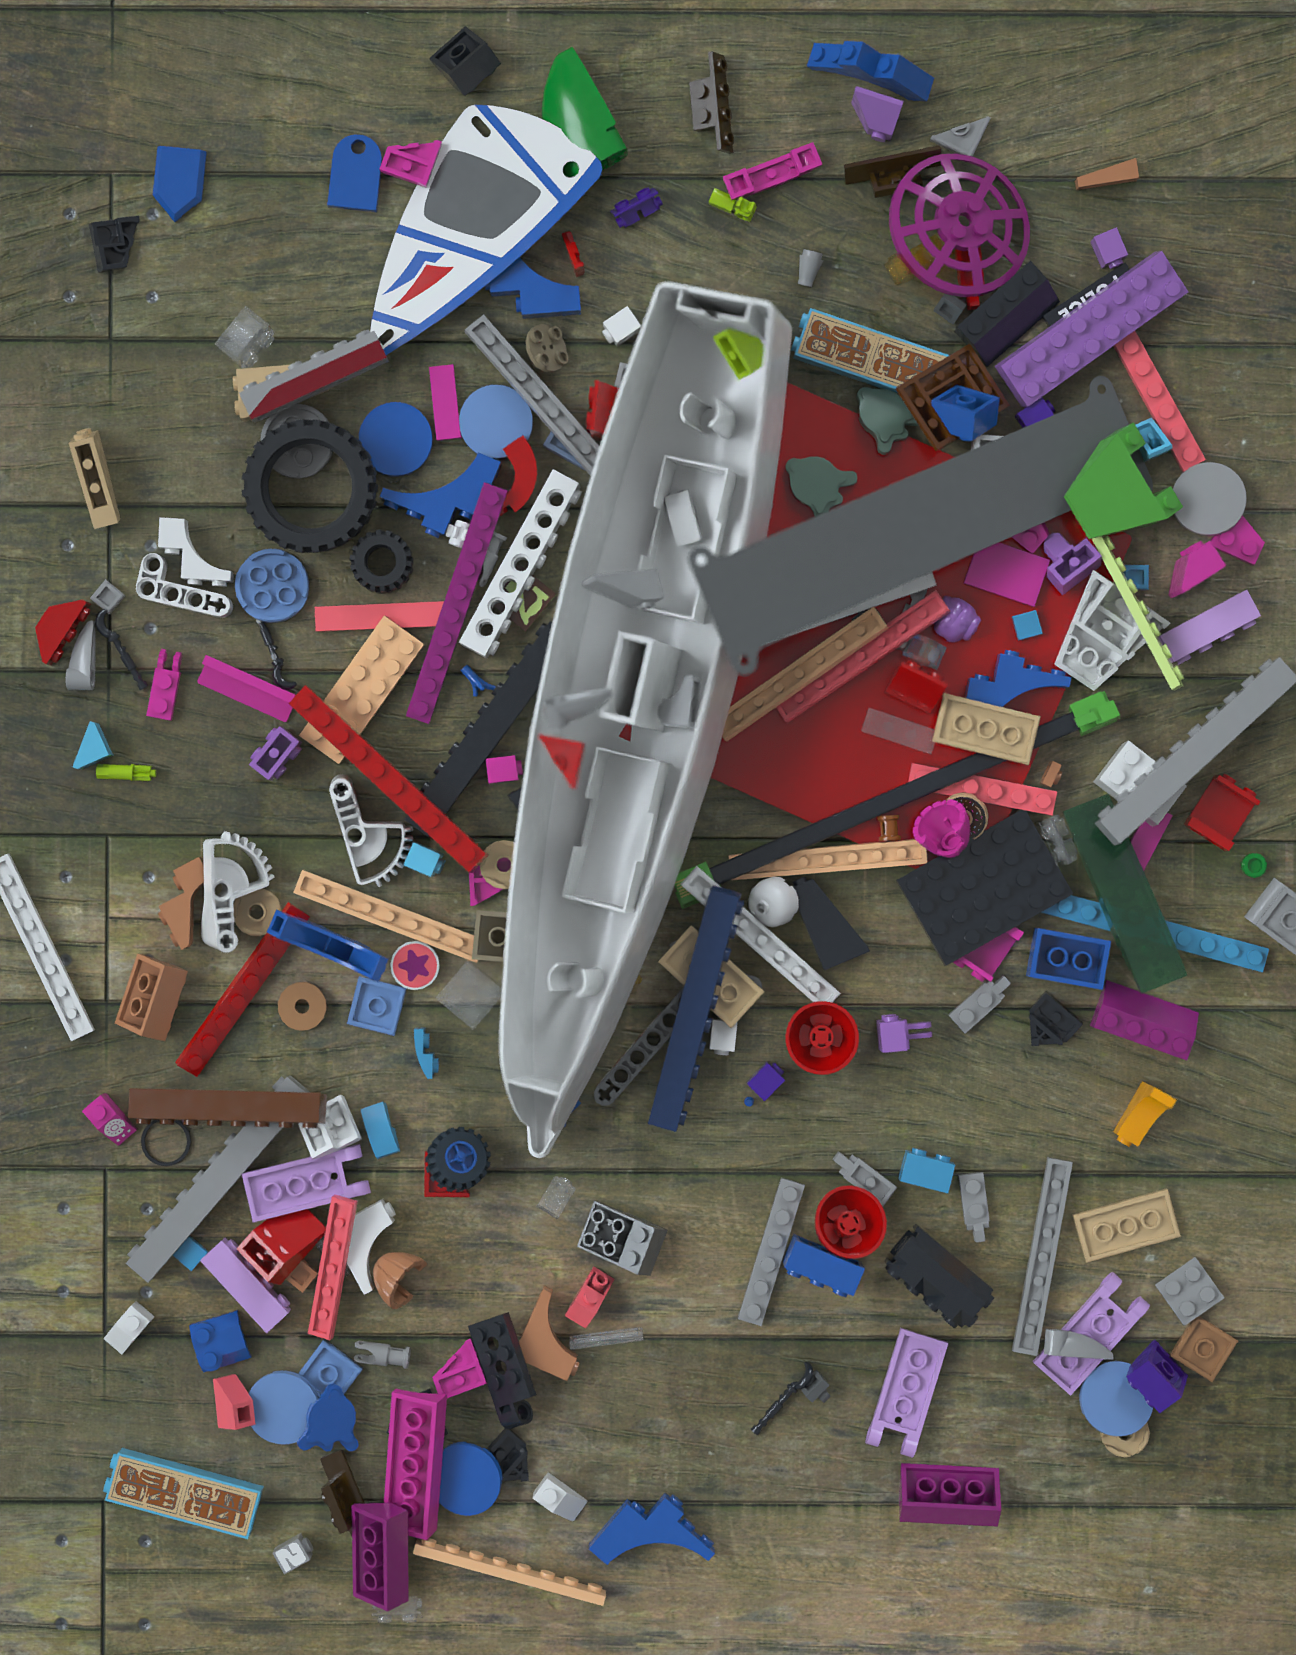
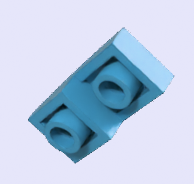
(426, 1059)
(379, 1130)

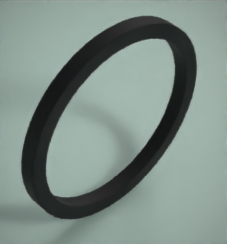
(165, 1163)

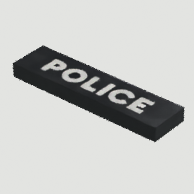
(1073, 302)

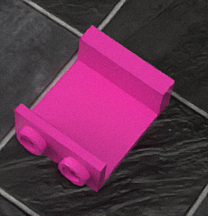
(990, 955)

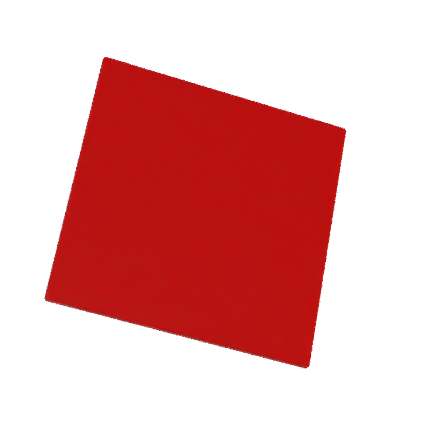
(821, 756)

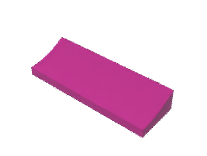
(416, 1458)

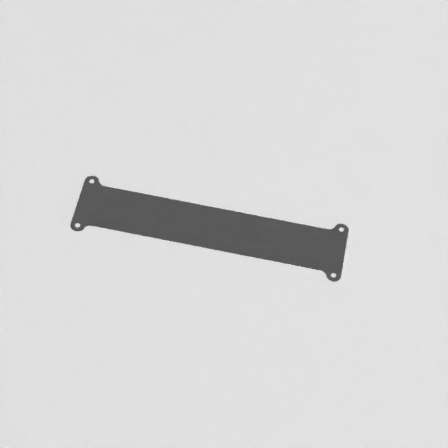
(902, 529)

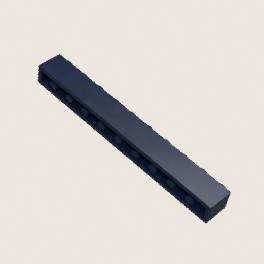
(694, 1008)

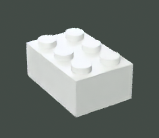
(1124, 769)

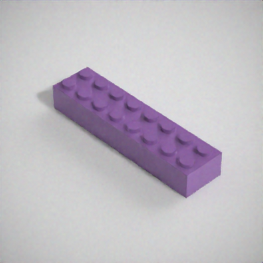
(1091, 329)

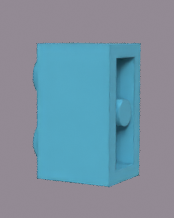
(424, 860)

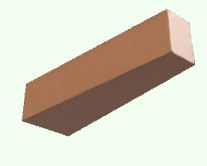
(1115, 174)

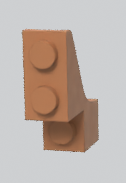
(180, 910)

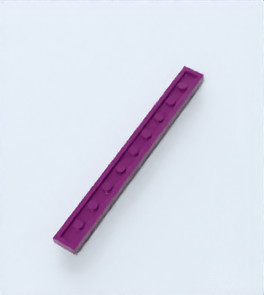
(456, 603)

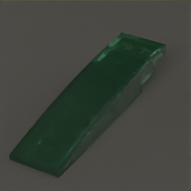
(1125, 899)

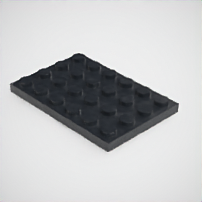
(986, 888)

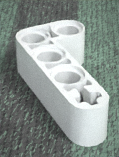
(185, 593)

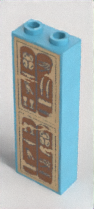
(860, 351)
(183, 1493)

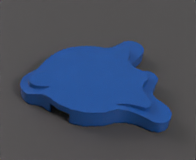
(330, 1421)

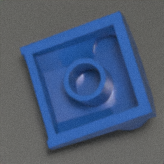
(219, 1341)

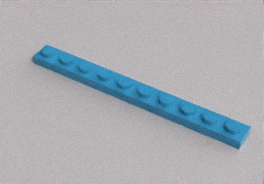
(1184, 937)

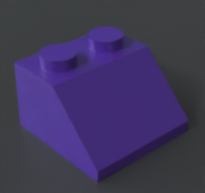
(1157, 1377)

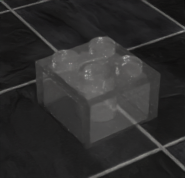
(245, 338)
(470, 994)

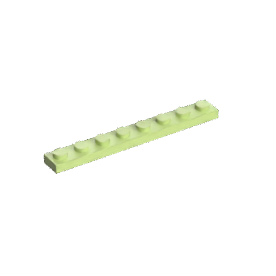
(1139, 611)

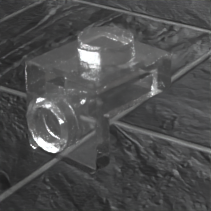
(556, 1196)

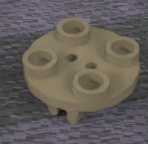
(546, 348)

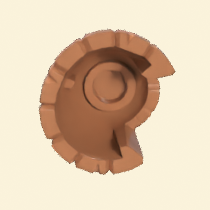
(389, 1271)

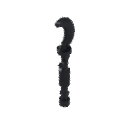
(125, 657)
(277, 662)
(778, 1404)

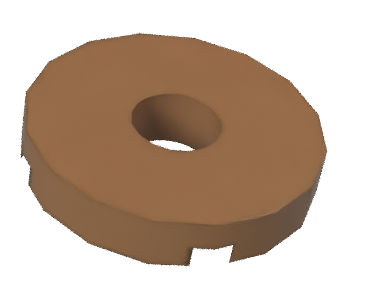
(289, 1013)

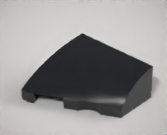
(113, 242)

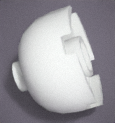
(773, 902)

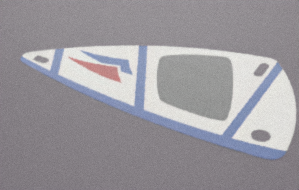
(476, 215)

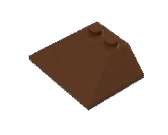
(960, 369)

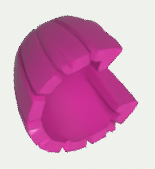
(943, 828)

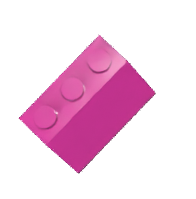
(1194, 566)

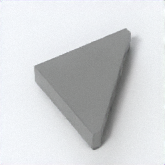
(963, 138)

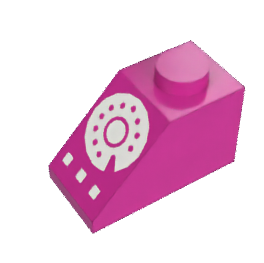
(109, 1119)

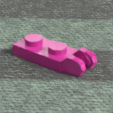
(164, 687)

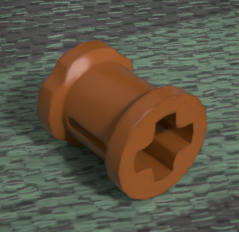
(889, 828)

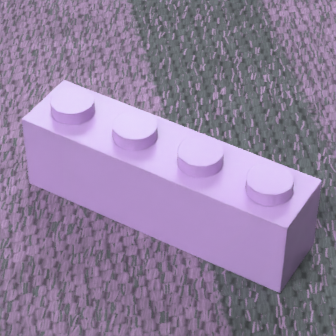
(1209, 626)
(246, 1284)

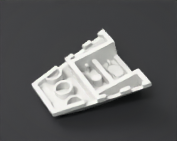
(1101, 634)

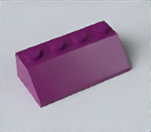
(1145, 1020)
(949, 1495)
(380, 1554)

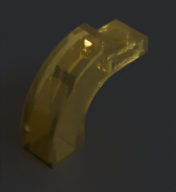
(899, 271)

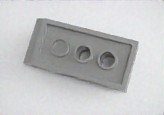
(1276, 914)

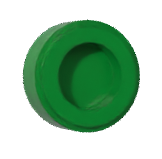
(1253, 865)

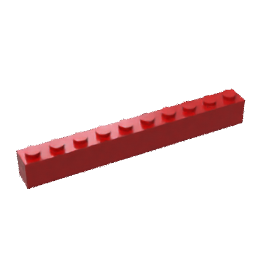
(388, 779)

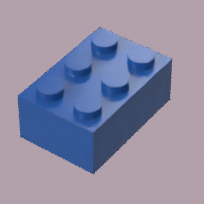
(1068, 958)
(822, 1266)

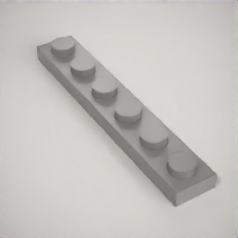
(771, 1251)

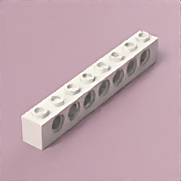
(555, 485)

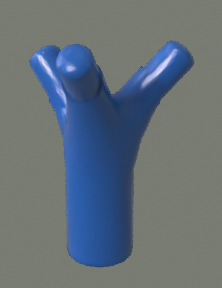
(475, 680)

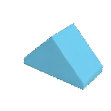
(1155, 439)
(93, 747)

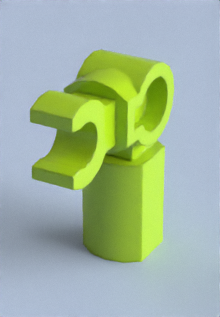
(743, 208)

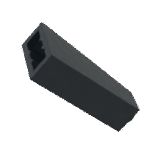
(827, 928)

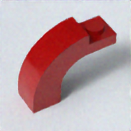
(525, 469)

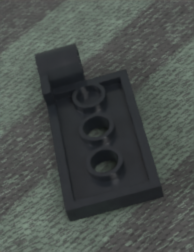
(509, 1386)

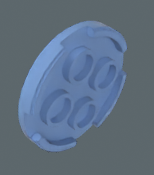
(494, 419)
(272, 585)
(1111, 1401)
(281, 1406)

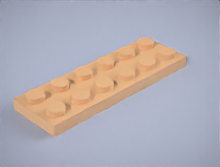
(367, 681)

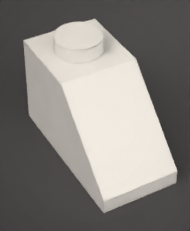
(128, 1327)
(559, 1498)

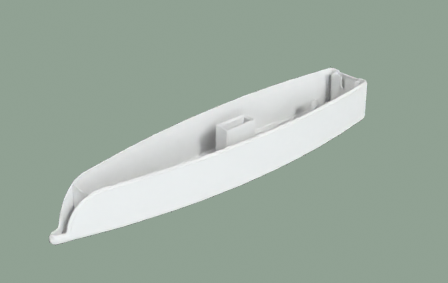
(605, 856)

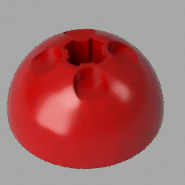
(832, 1047)
(860, 1218)

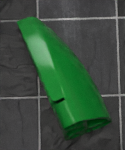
(580, 112)

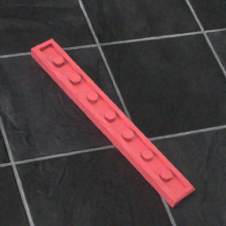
(900, 631)

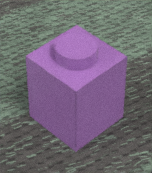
(1109, 249)

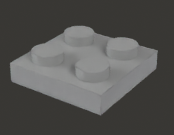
(1189, 1291)

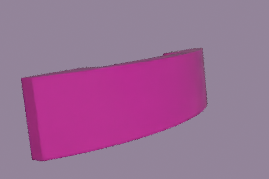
(773, 172)

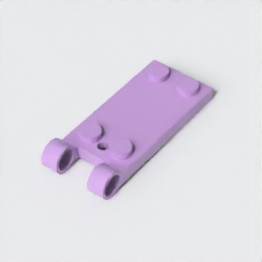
(300, 1184)
(1094, 1323)
(908, 1388)

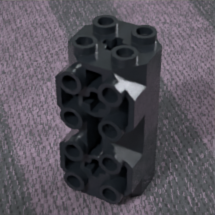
(939, 1277)

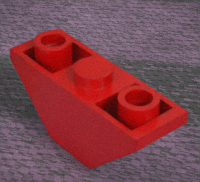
(58, 627)

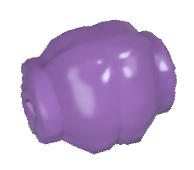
(959, 623)

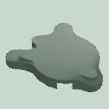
(884, 416)
(817, 482)

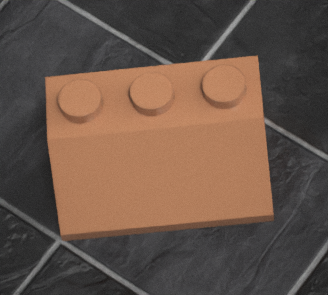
(151, 997)

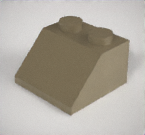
(490, 936)

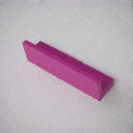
(246, 688)

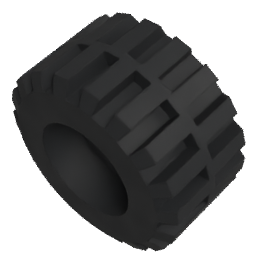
(366, 546)

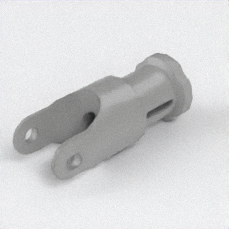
(491, 557)
(383, 1354)

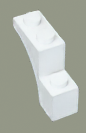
(175, 538)

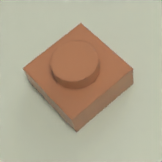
(1051, 775)
(302, 1276)

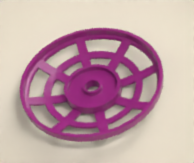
(952, 231)

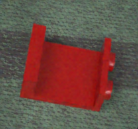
(1221, 811)

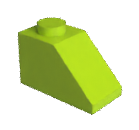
(741, 351)

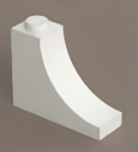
(366, 1227)

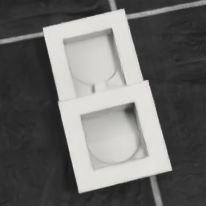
(682, 517)

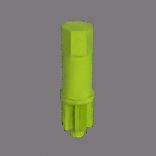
(125, 772)

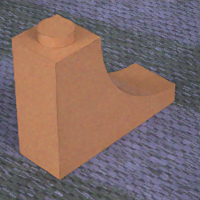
(541, 1345)

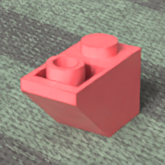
(589, 1297)
(233, 1403)

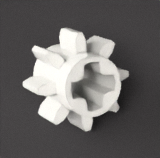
(457, 533)

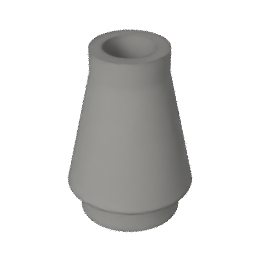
(808, 267)

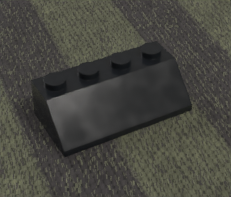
(1008, 314)

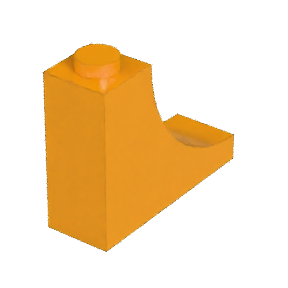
(1142, 1113)

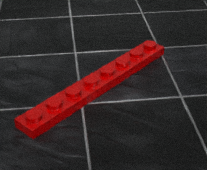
(235, 999)

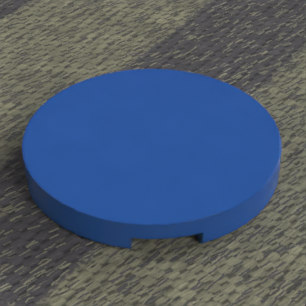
(396, 438)
(469, 1479)

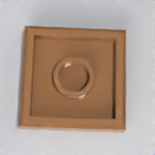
(1203, 1348)

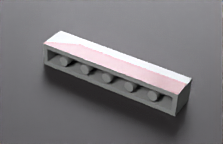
(313, 376)

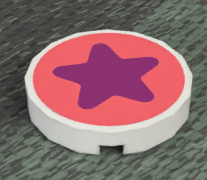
(415, 965)

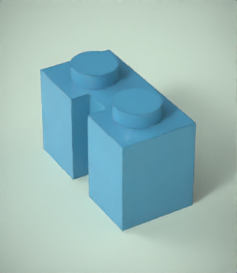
(927, 1171)

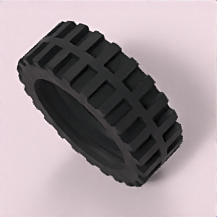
(257, 486)

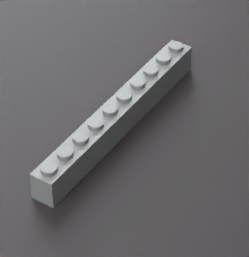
(1196, 751)
(206, 1192)

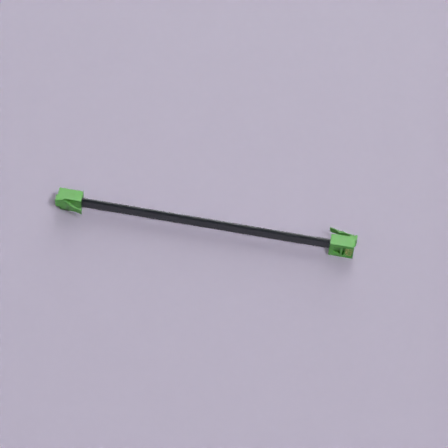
(1084, 716)

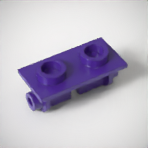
(644, 201)

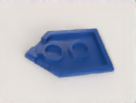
(179, 179)

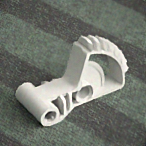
(373, 832)
(218, 910)

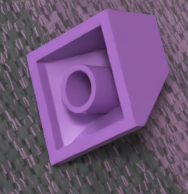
(876, 113)

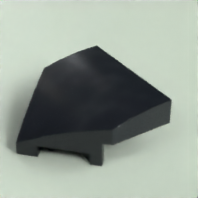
(1051, 1021)
(511, 1455)

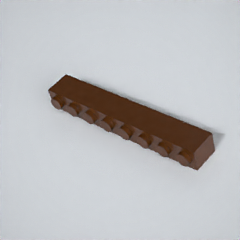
(227, 1106)

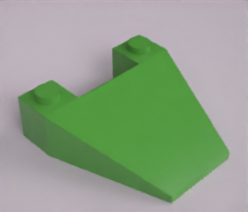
(1111, 491)

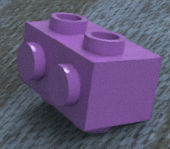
(275, 753)

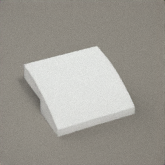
(336, 1133)

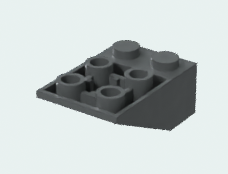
(622, 1238)

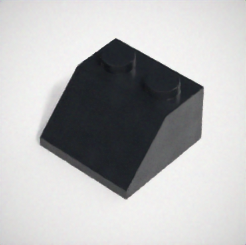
(465, 61)

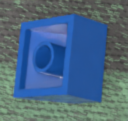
(967, 411)

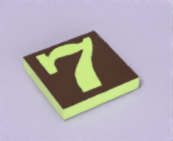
(533, 602)

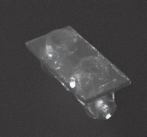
(1061, 850)
(407, 1612)

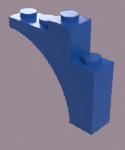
(867, 64)
(537, 294)
(442, 503)
(1011, 680)
(328, 944)
(662, 1524)

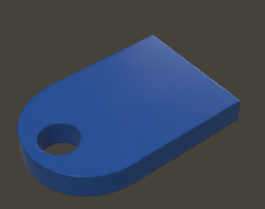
(355, 176)

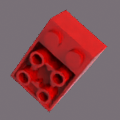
(601, 401)
(916, 687)
(281, 1244)

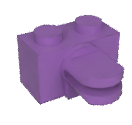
(1070, 562)
(894, 1034)

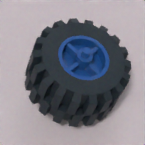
(457, 1159)

